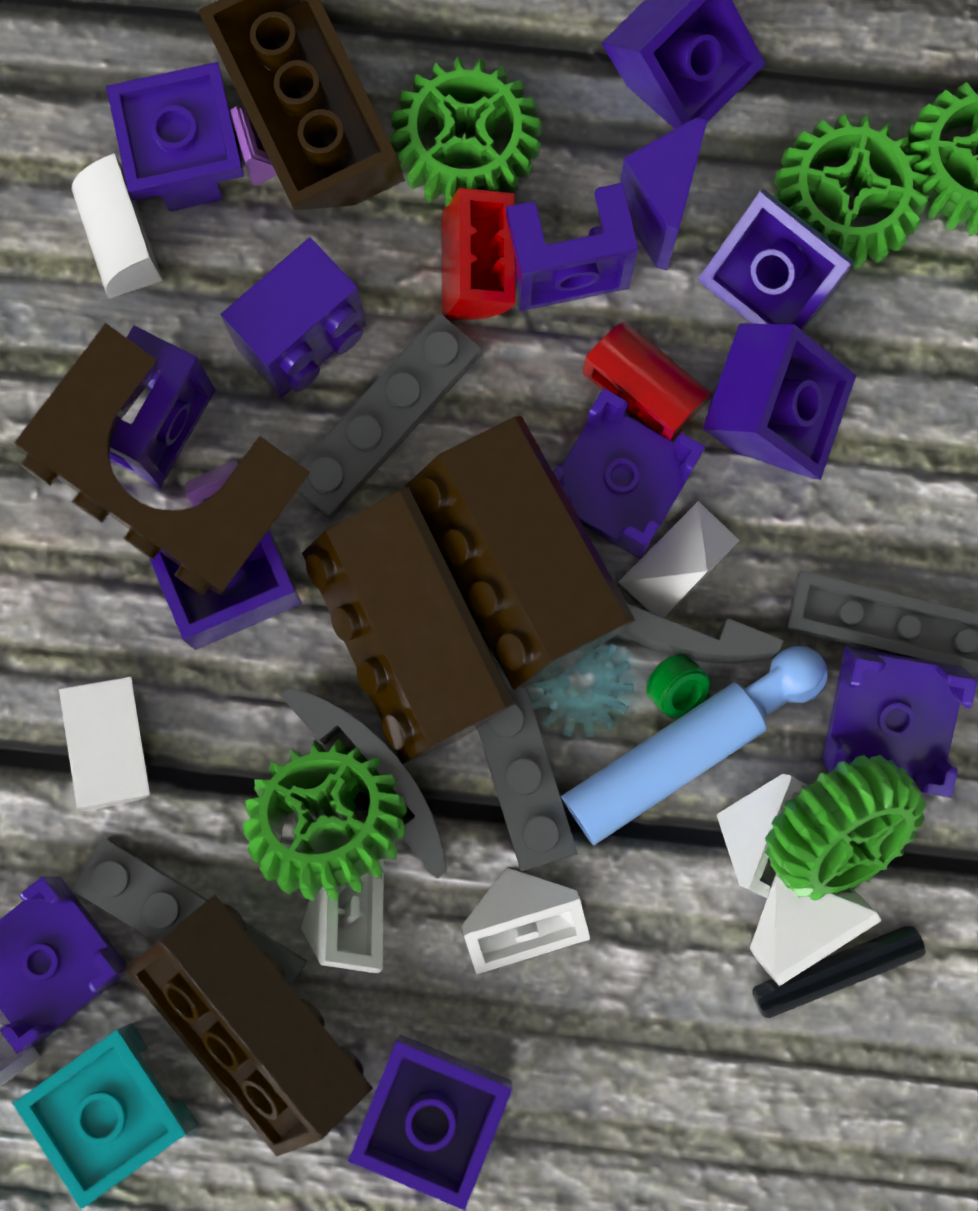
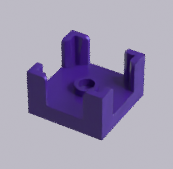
(576, 266)
(167, 415)
(624, 475)
(898, 711)
(51, 962)

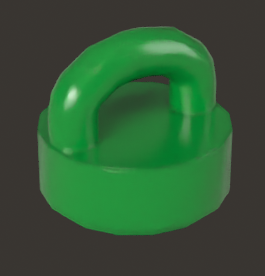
(677, 686)

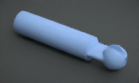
(692, 744)

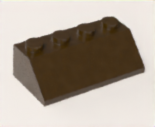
(304, 100)
(519, 553)
(406, 627)
(250, 1028)

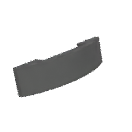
(732, 644)
(327, 721)

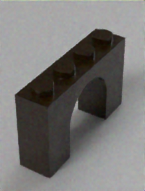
(73, 443)

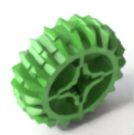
(490, 104)
(947, 160)
(891, 194)
(845, 827)
(326, 847)

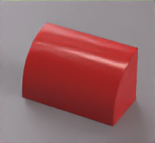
(477, 256)
(653, 384)

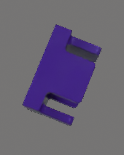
(176, 136)

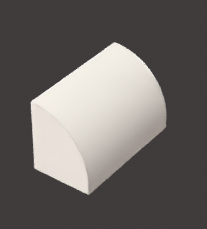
(114, 228)
(104, 744)

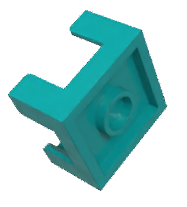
(103, 1116)

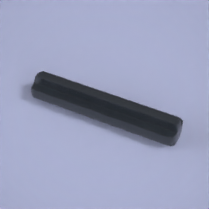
(840, 971)

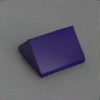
(658, 187)
(775, 266)

